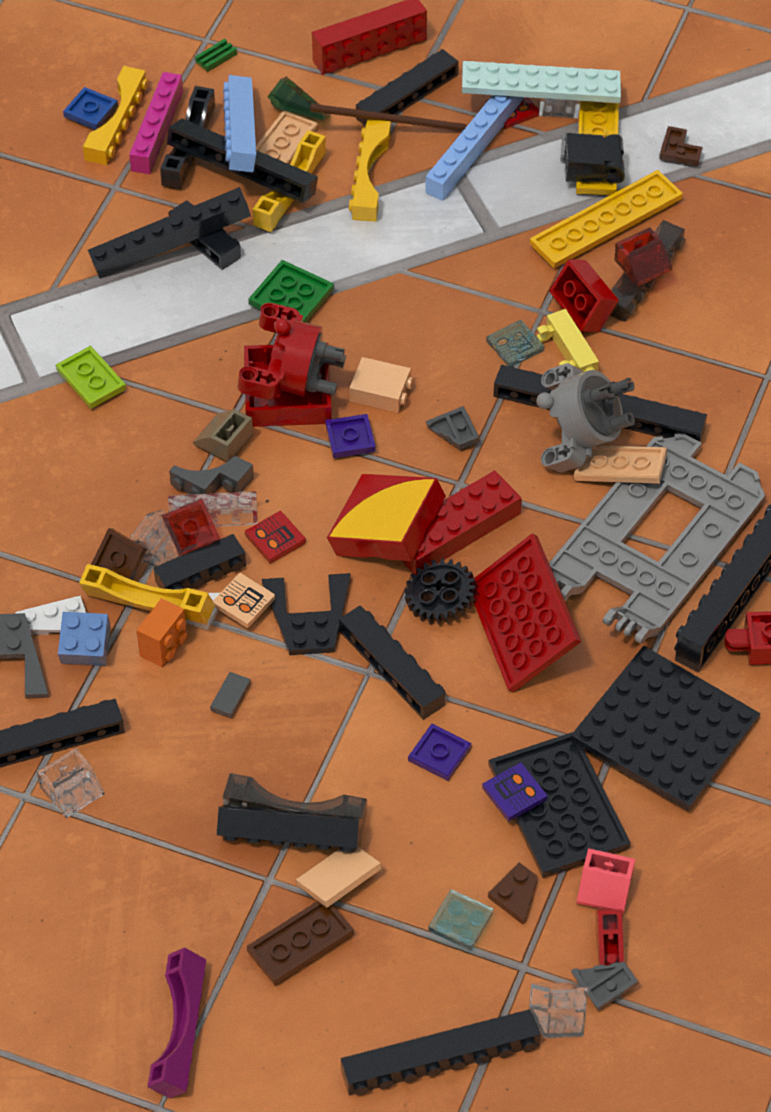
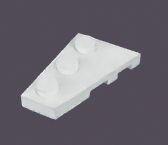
(48, 617)

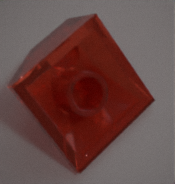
(190, 527)

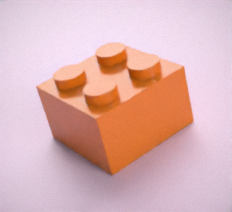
(162, 632)

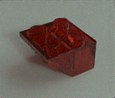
(642, 256)

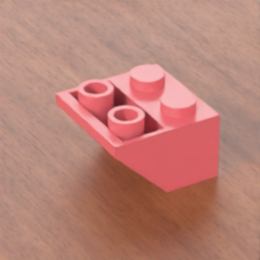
(605, 880)

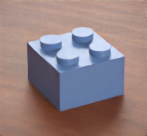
(84, 638)

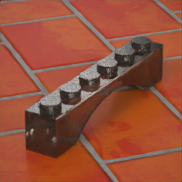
(247, 792)

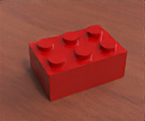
(583, 295)

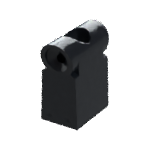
(594, 158)

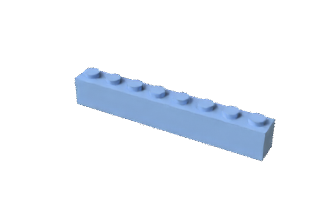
(239, 123)
(470, 145)

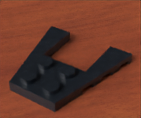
(310, 631)

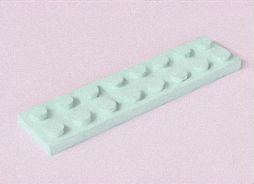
(541, 81)

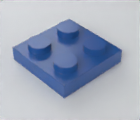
(90, 108)

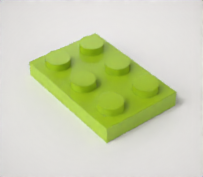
(90, 377)

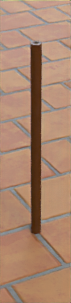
(387, 117)

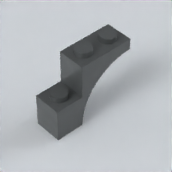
(231, 476)

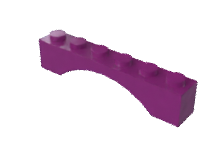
(185, 979)

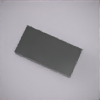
(230, 695)

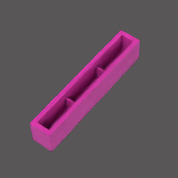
(156, 123)

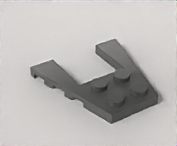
(18, 643)

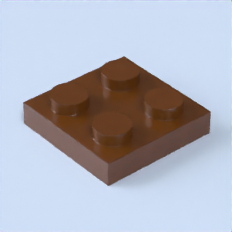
(119, 554)

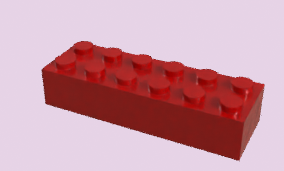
(369, 35)
(467, 518)

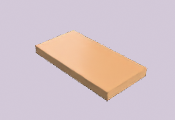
(284, 136)
(623, 464)

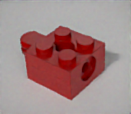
(752, 638)

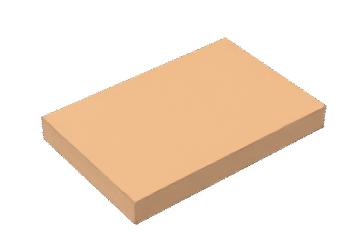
(338, 875)

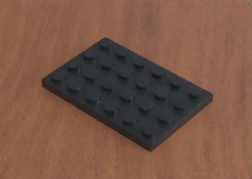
(576, 807)

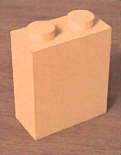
(380, 385)

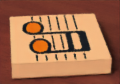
(243, 600)

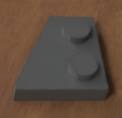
(455, 428)

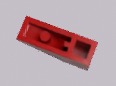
(609, 936)

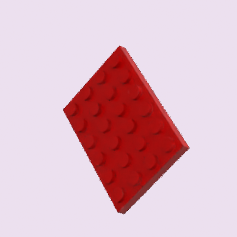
(524, 613)

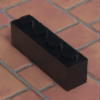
(216, 246)
(201, 565)

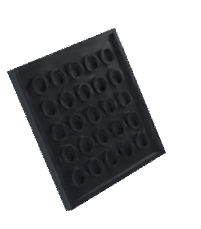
(665, 727)

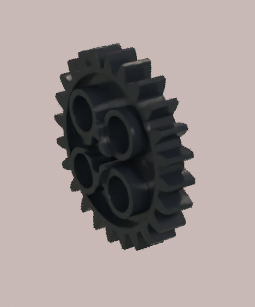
(433, 598)

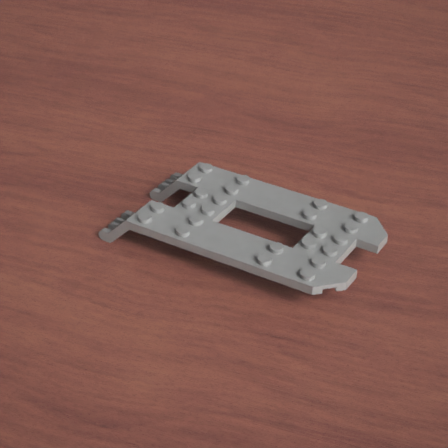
(660, 586)

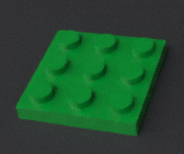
(292, 288)

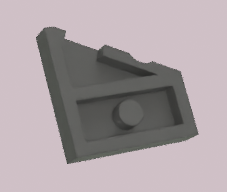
(605, 982)

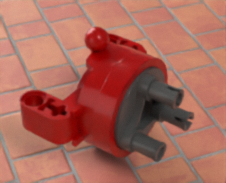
(294, 357)

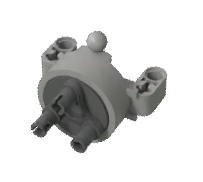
(586, 411)

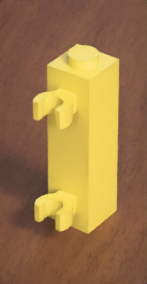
(568, 340)

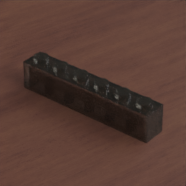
(627, 291)

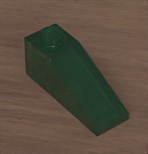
(292, 98)

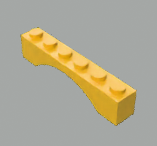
(102, 142)
(365, 197)
(273, 205)
(110, 586)

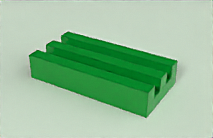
(213, 53)

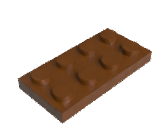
(299, 941)

